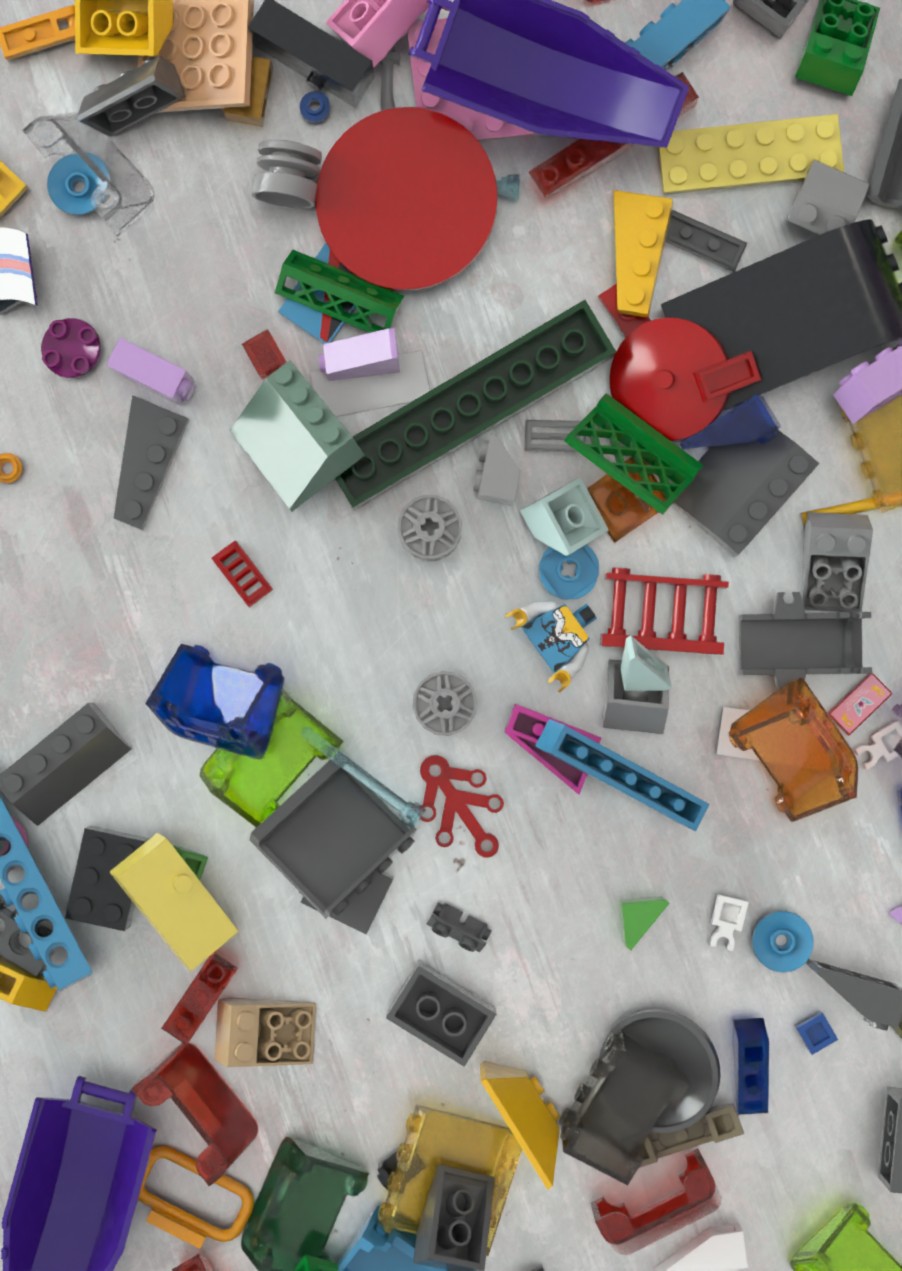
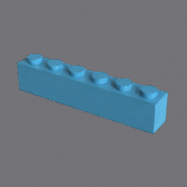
(622, 774)

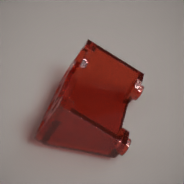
(207, 1104)
(631, 1233)

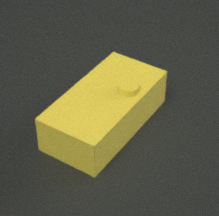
(174, 901)

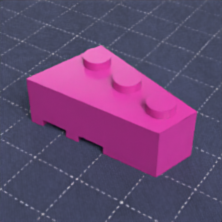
(525, 729)

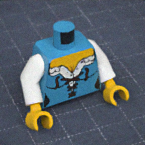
(556, 636)

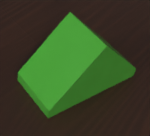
(638, 917)

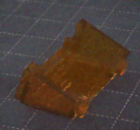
(799, 750)

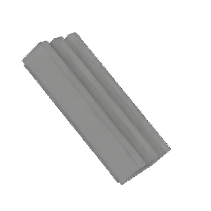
(554, 436)

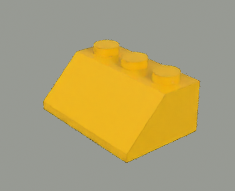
(122, 26)

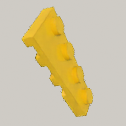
(639, 246)

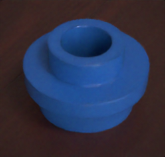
(321, 113)

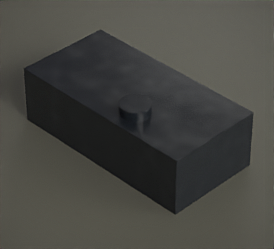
(311, 52)

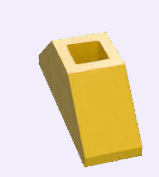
(24, 988)

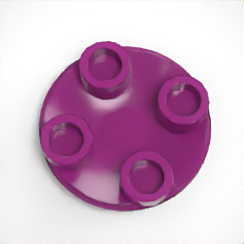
(70, 347)

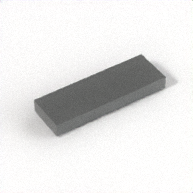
(704, 241)

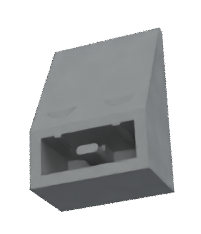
(835, 561)

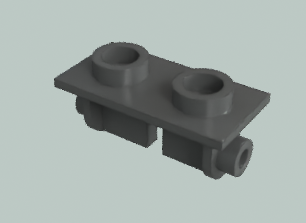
(447, 924)

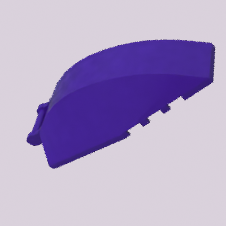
(548, 72)
(76, 1183)

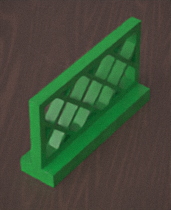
(643, 444)

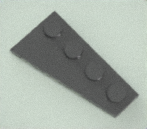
(147, 456)

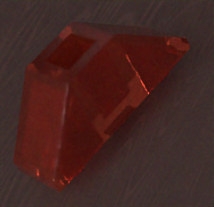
(199, 998)

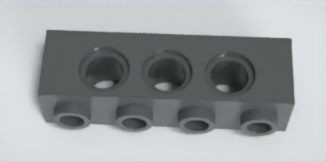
(13, 950)

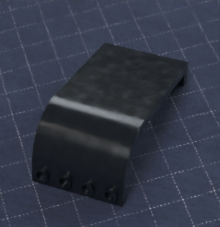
(802, 306)

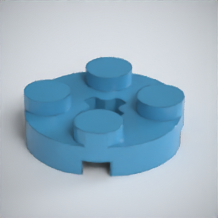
(565, 586)

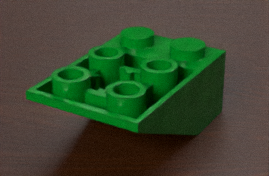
(838, 44)

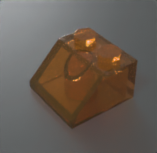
(619, 506)

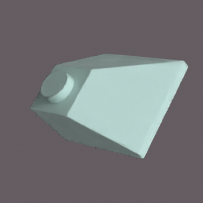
(565, 518)

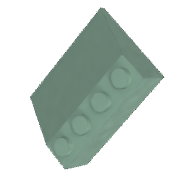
(294, 437)

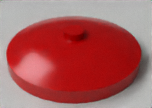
(656, 376)

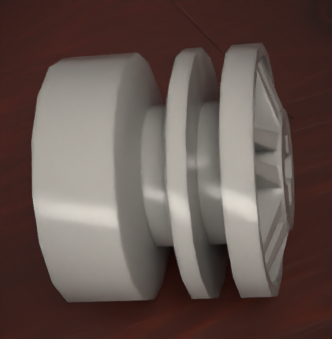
(287, 174)
(445, 537)
(445, 721)

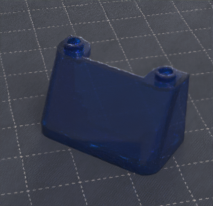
(218, 702)

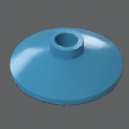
(62, 183)
(795, 950)

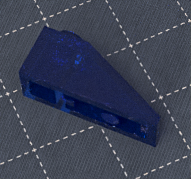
(744, 425)
(751, 1065)

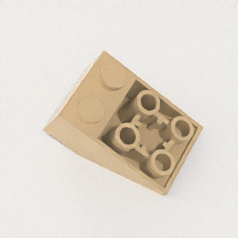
(264, 1032)

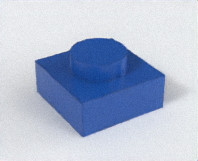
(816, 1033)

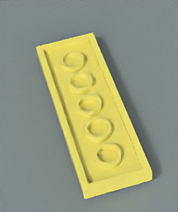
(749, 153)

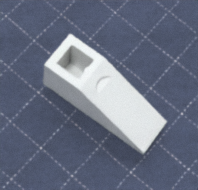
(712, 1250)

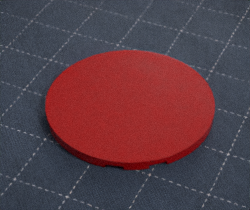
(406, 198)

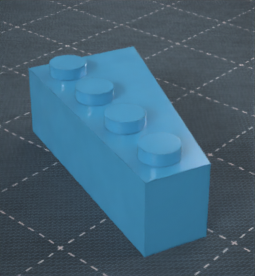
(677, 28)

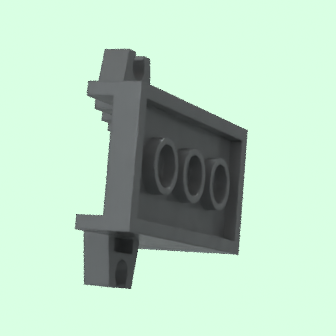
(800, 642)

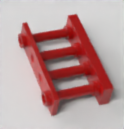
(676, 640)

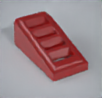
(233, 580)

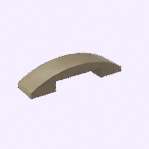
(716, 1125)

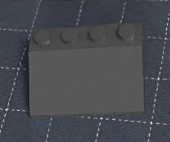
(744, 488)

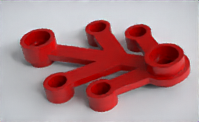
(456, 802)

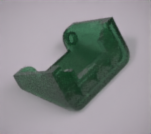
(299, 1205)

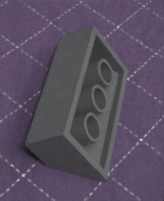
(63, 764)

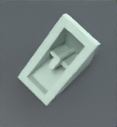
(642, 669)

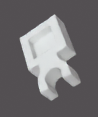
(883, 745)
(728, 916)

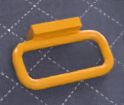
(183, 1224)

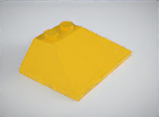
(526, 1114)

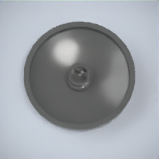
(685, 1048)

